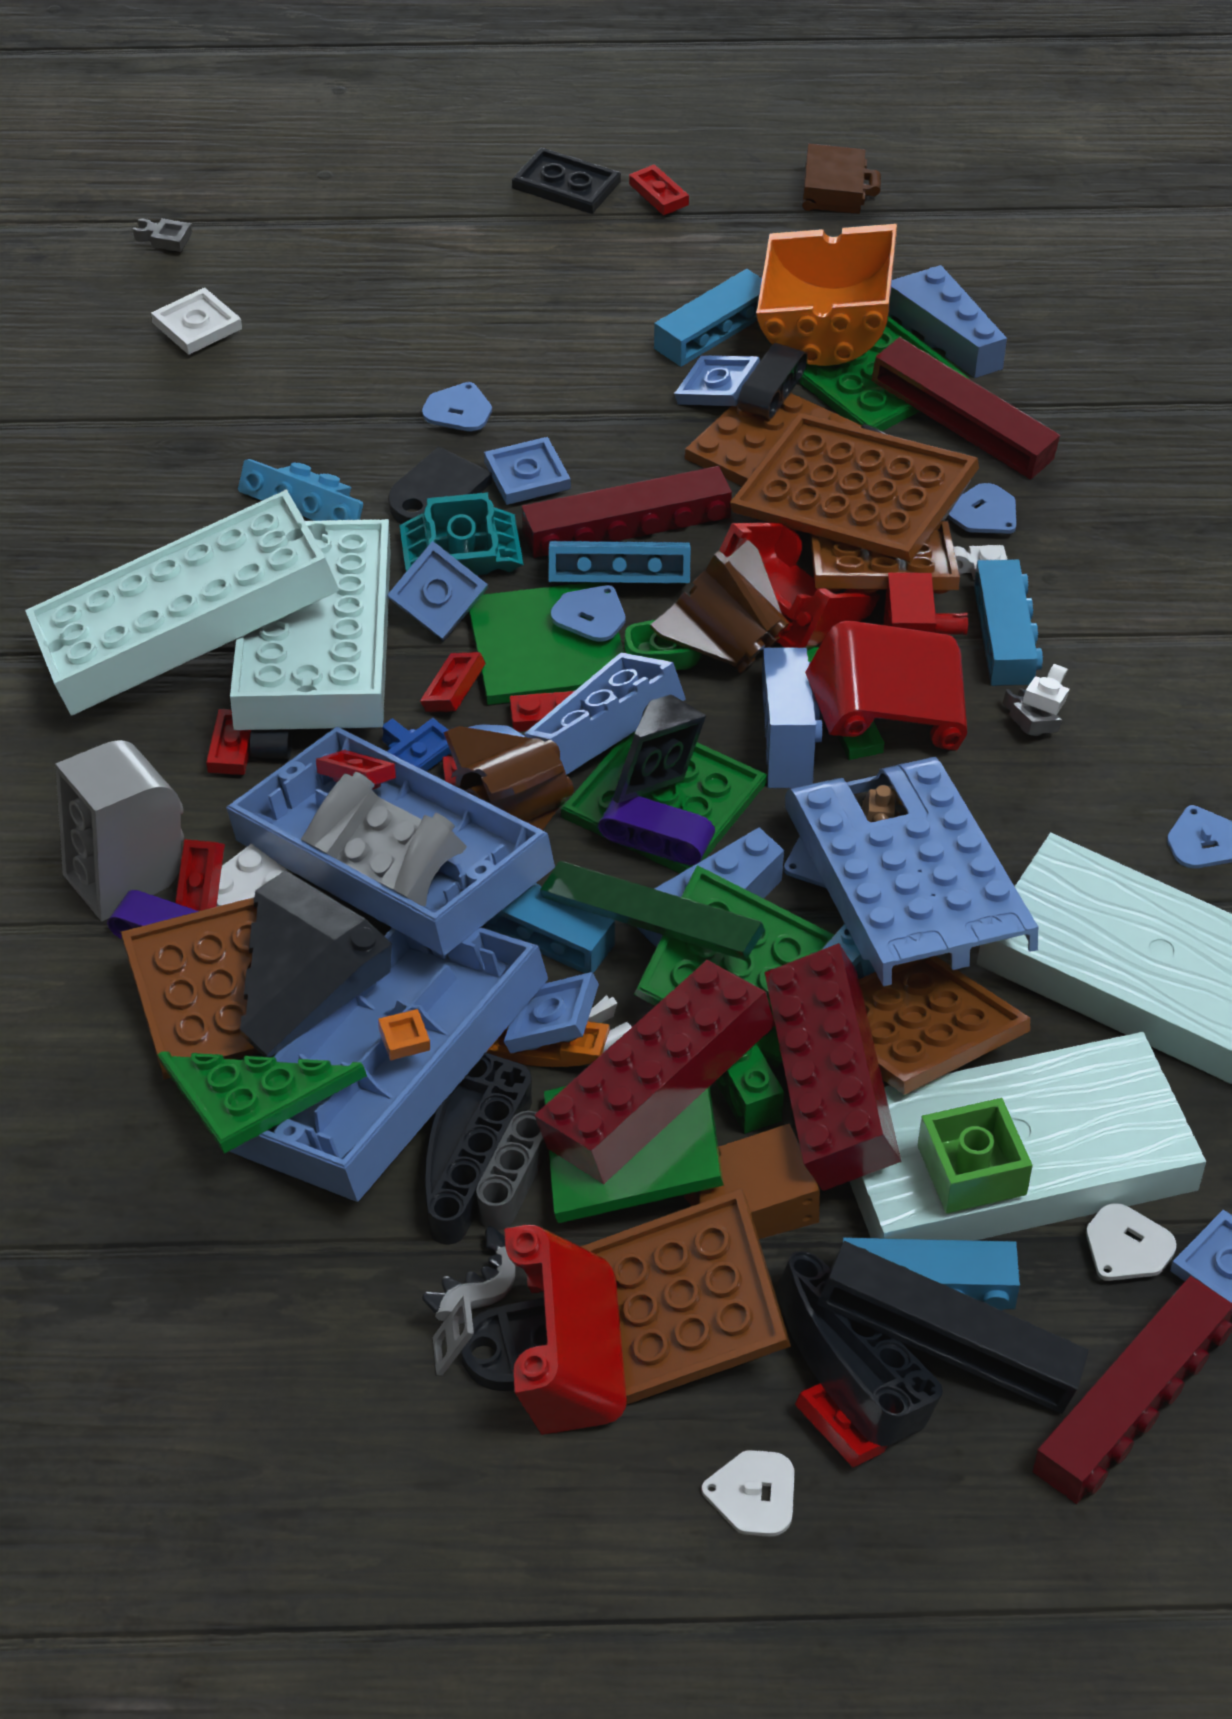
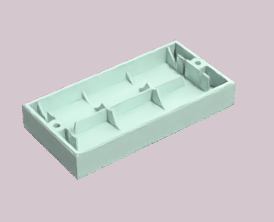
(180, 602)
(330, 657)

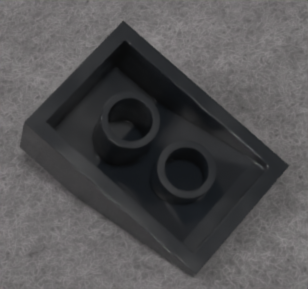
(660, 748)

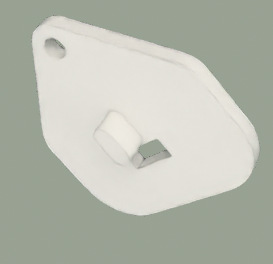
(1122, 1253)
(740, 1492)

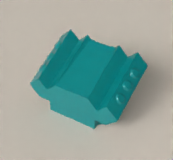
(467, 530)

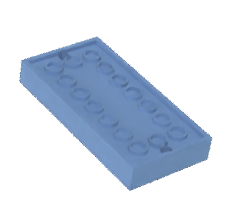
(467, 891)
(362, 1128)

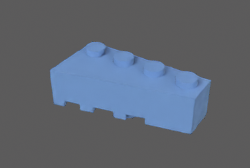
(948, 320)
(606, 707)
(789, 717)
(749, 862)

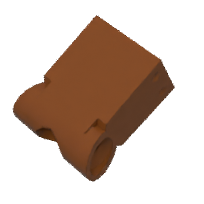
(773, 1179)

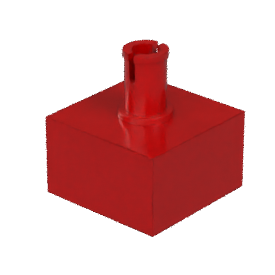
(912, 606)

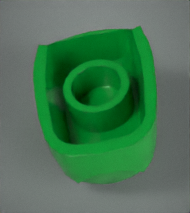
(644, 642)

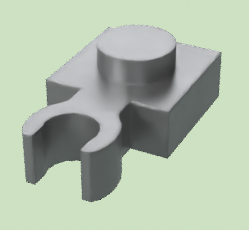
(165, 235)
(1030, 719)

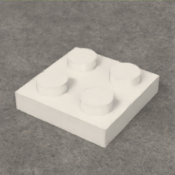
(196, 320)
(246, 874)

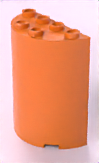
(827, 291)

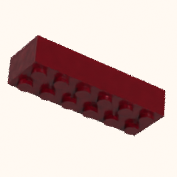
(831, 1068)
(655, 1071)

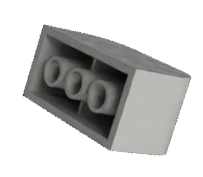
(116, 825)

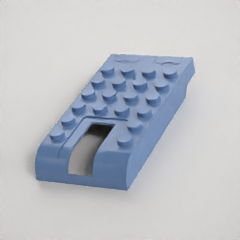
(909, 880)

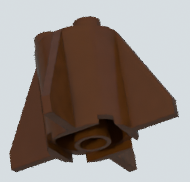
(728, 611)
(510, 772)

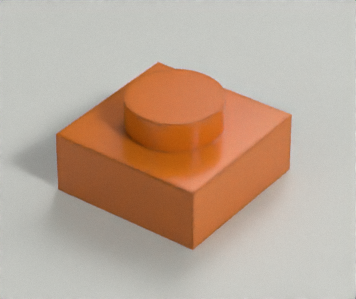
(404, 1034)

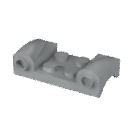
(382, 838)

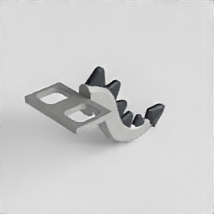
(458, 1299)

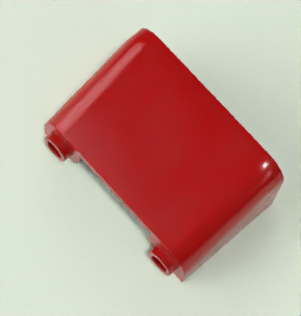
(806, 608)
(891, 675)
(581, 1371)

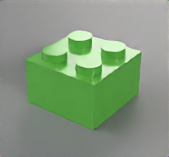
(974, 1155)

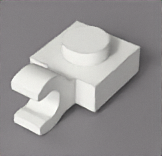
(968, 560)
(1048, 692)

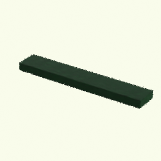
(653, 910)

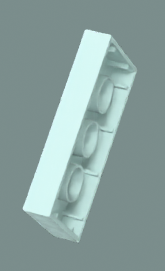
(1125, 953)
(1091, 1123)

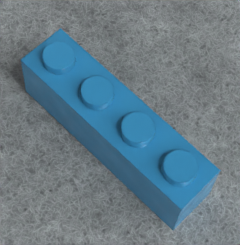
(709, 319)
(619, 562)
(1006, 622)
(559, 930)
(974, 1268)

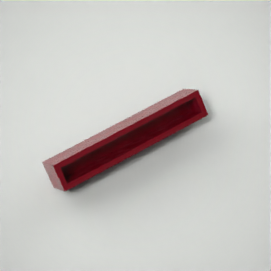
(965, 408)
(628, 510)
(1133, 1391)

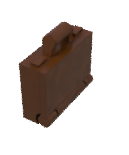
(837, 178)

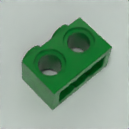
(752, 1091)

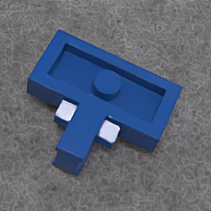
(418, 747)

